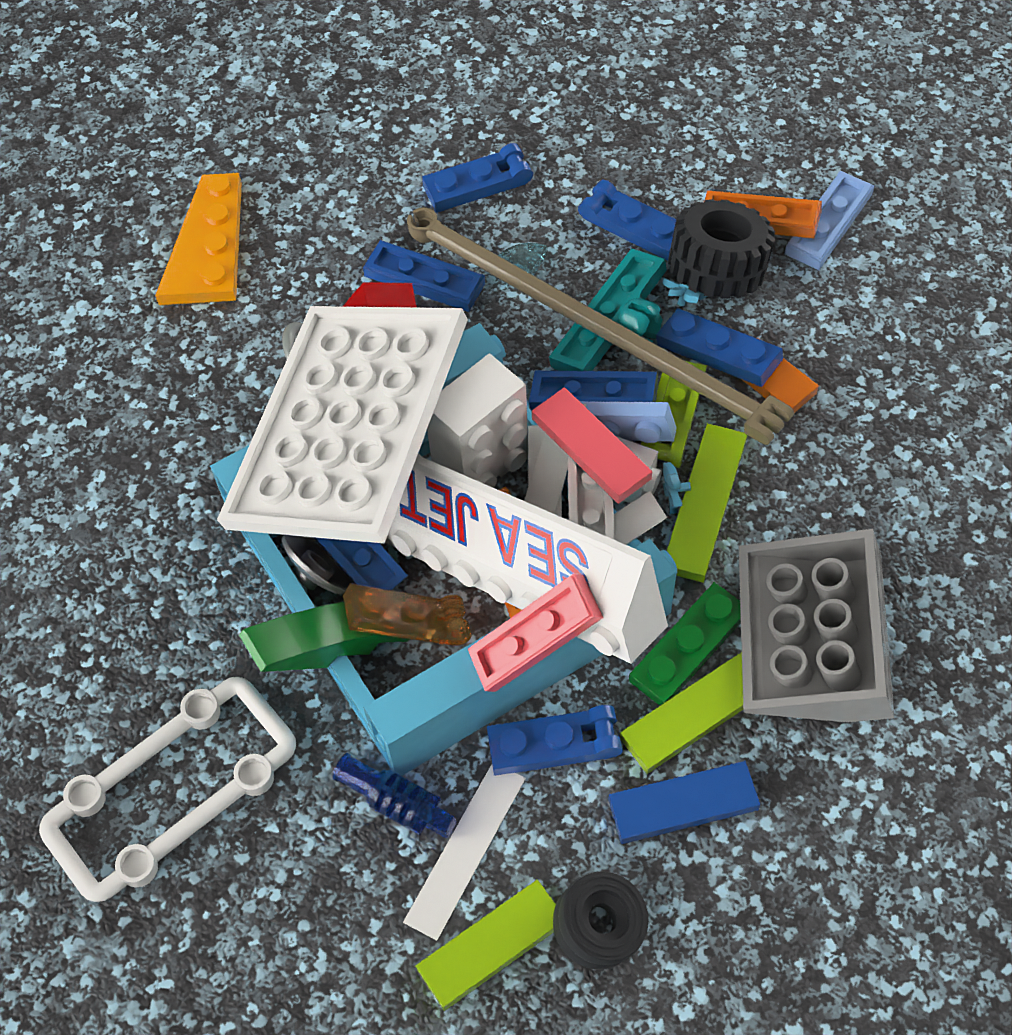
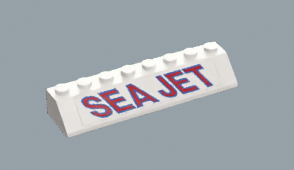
(525, 552)

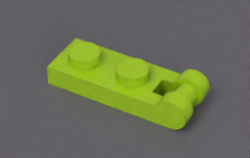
(683, 405)

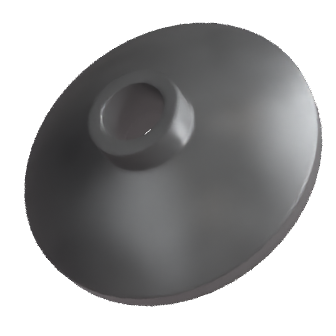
(315, 565)

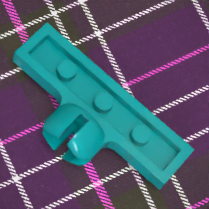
(620, 300)

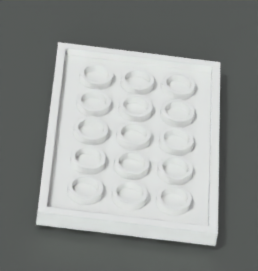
(345, 423)

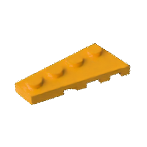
(207, 248)

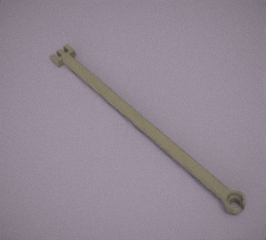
(761, 418)

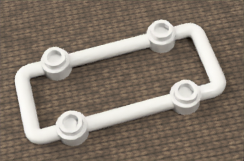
(139, 863)

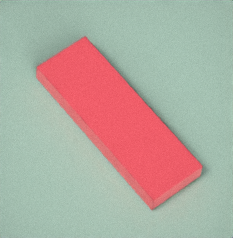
(591, 445)
(535, 632)

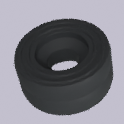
(623, 904)

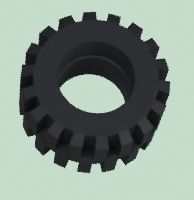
(721, 248)

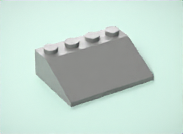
(815, 628)

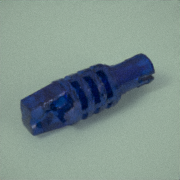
(395, 797)

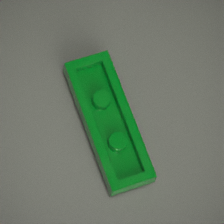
(687, 645)

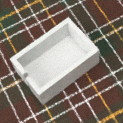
(481, 423)

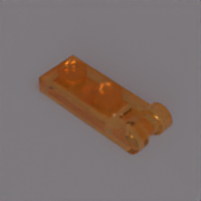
(407, 615)

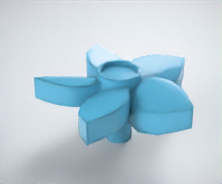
(681, 290)
(673, 486)

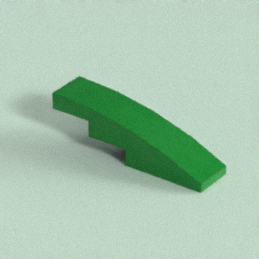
(308, 639)

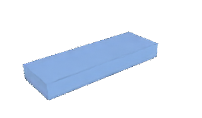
(840, 207)

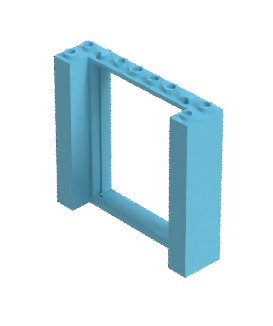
(448, 698)

